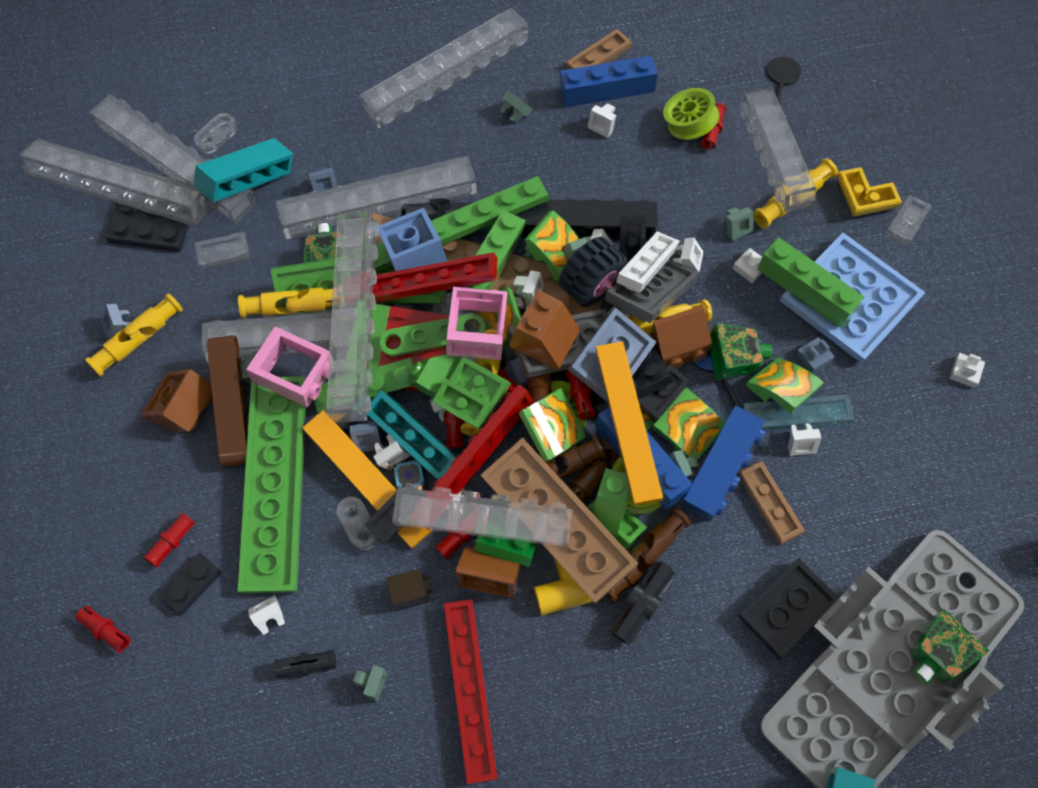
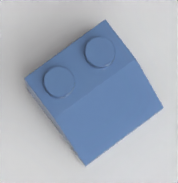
(412, 241)

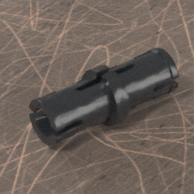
(305, 664)

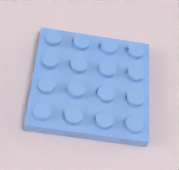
(885, 301)

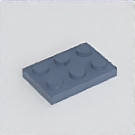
(612, 330)

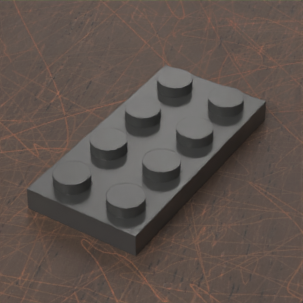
(657, 295)
(588, 325)

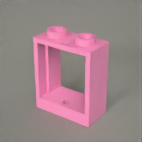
(476, 344)
(269, 353)

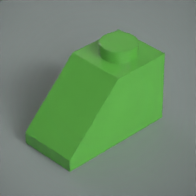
(431, 373)
(612, 500)

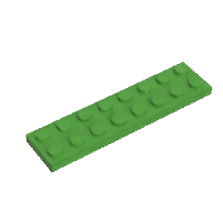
(272, 493)

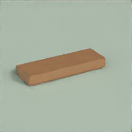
(602, 51)
(770, 503)

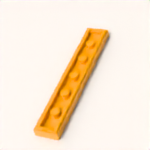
(628, 424)
(357, 469)

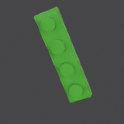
(384, 378)

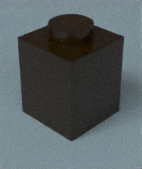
(408, 589)

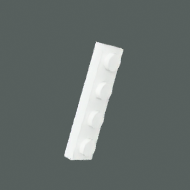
(647, 262)

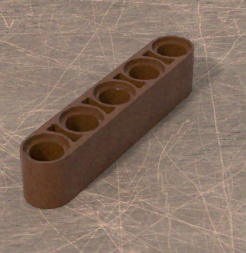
(228, 400)

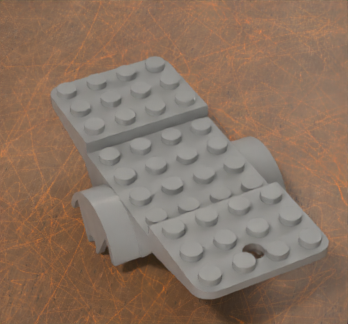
(859, 696)

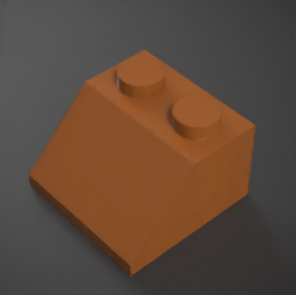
(545, 331)
(682, 337)
(179, 401)
(487, 573)

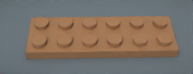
(593, 553)

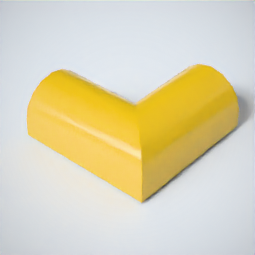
(863, 198)
(560, 593)

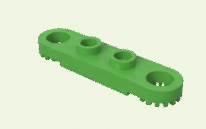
(426, 335)

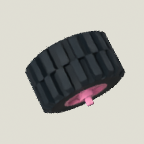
(592, 271)

